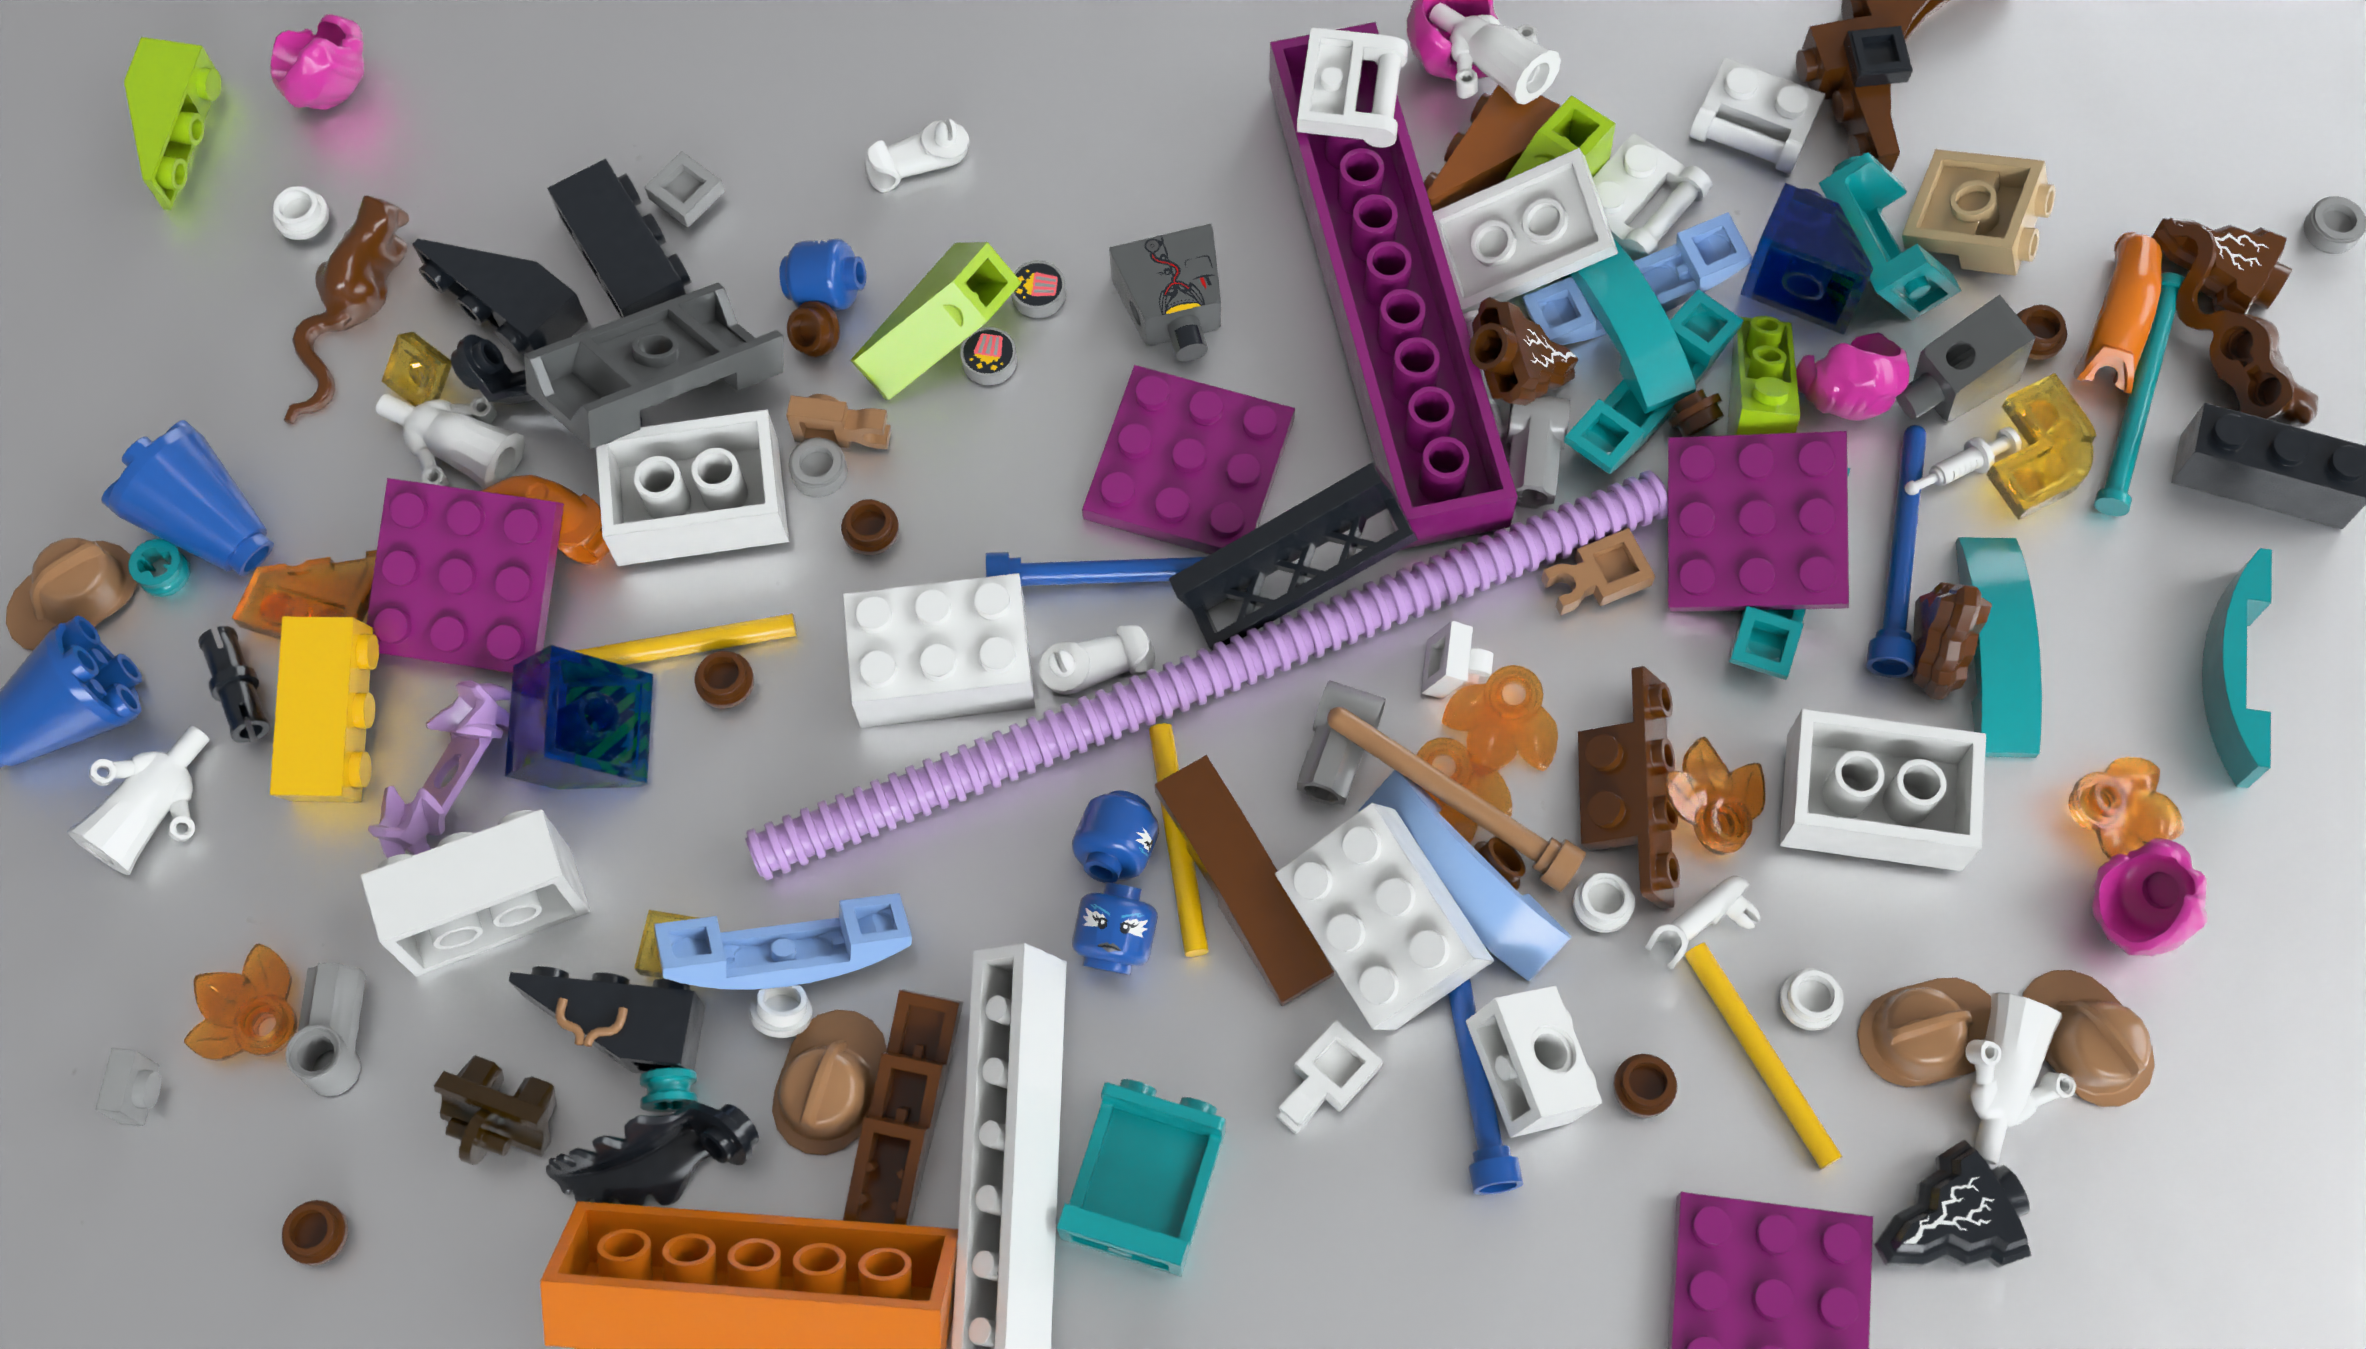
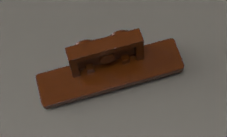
(1625, 787)

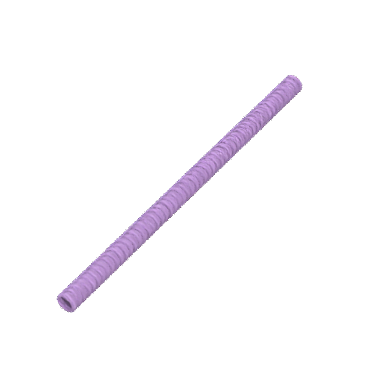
(1208, 673)

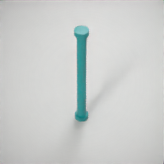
(2114, 497)

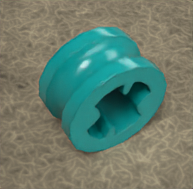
(142, 563)
(667, 1089)

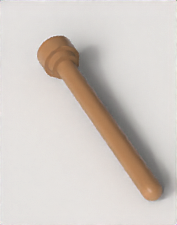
(1551, 858)

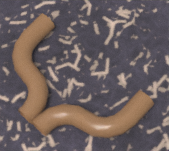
(593, 1034)

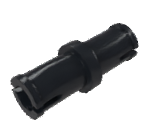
(234, 684)

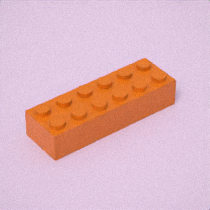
(745, 1282)

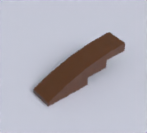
(1243, 880)
(903, 1110)

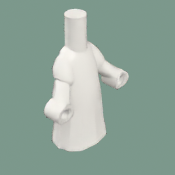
(1500, 52)
(457, 436)
(133, 811)
(2009, 1066)

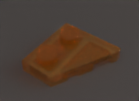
(305, 590)

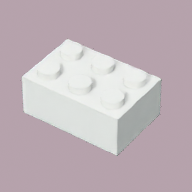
(692, 488)
(938, 650)
(1883, 790)
(474, 892)
(1383, 917)

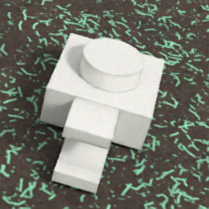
(1331, 1071)

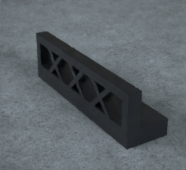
(1286, 539)

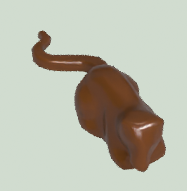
(350, 288)
(2242, 345)

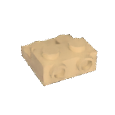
(1981, 210)

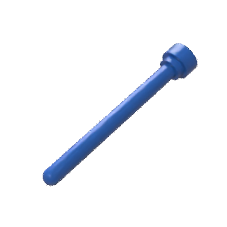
(1086, 571)
(1892, 649)
(1493, 1166)

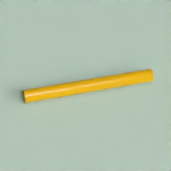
(696, 640)
(1181, 862)
(1763, 1056)

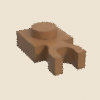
(831, 419)
(1603, 568)

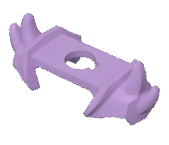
(472, 725)

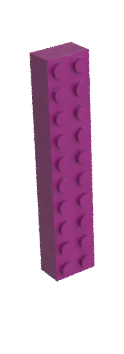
(1397, 315)

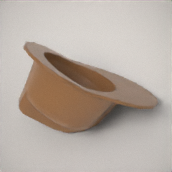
(67, 582)
(1923, 1031)
(2096, 1039)
(828, 1082)

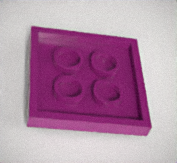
(1187, 462)
(1758, 522)
(463, 575)
(1768, 1276)

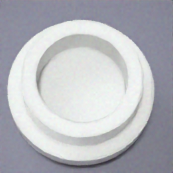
(299, 213)
(1603, 902)
(1811, 999)
(781, 1011)

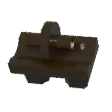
(492, 1119)

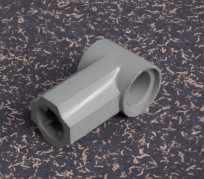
(1536, 441)
(1332, 757)
(328, 1023)

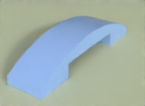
(1698, 260)
(1506, 922)
(783, 954)

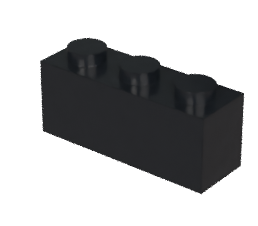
(617, 240)
(2272, 466)

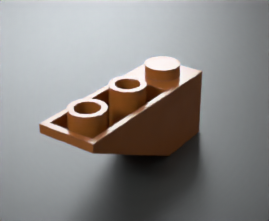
(1488, 148)

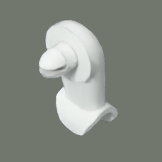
(936, 147)
(1080, 665)
(1720, 901)

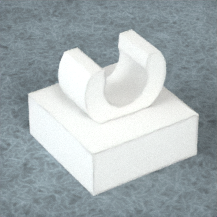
(1453, 661)

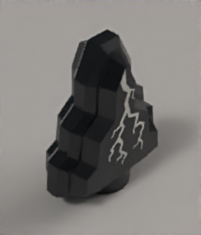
(1960, 1215)

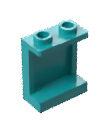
(1906, 279)
(1144, 1177)

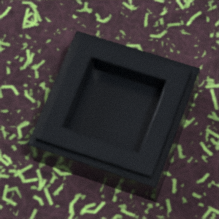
(1877, 56)

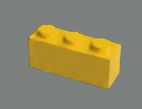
(323, 709)

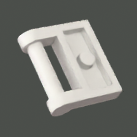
(1333, 84)
(1762, 104)
(1631, 182)

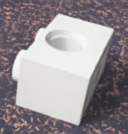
(1533, 1061)

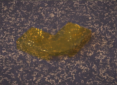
(2057, 450)

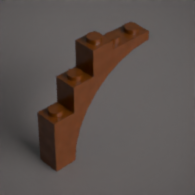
(1827, 70)

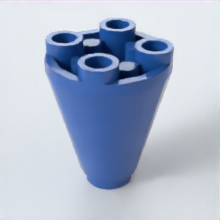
(189, 500)
(65, 694)

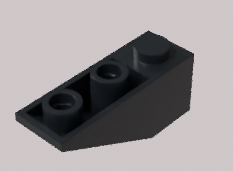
(509, 292)
(660, 1021)

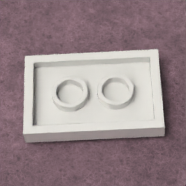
(1525, 231)

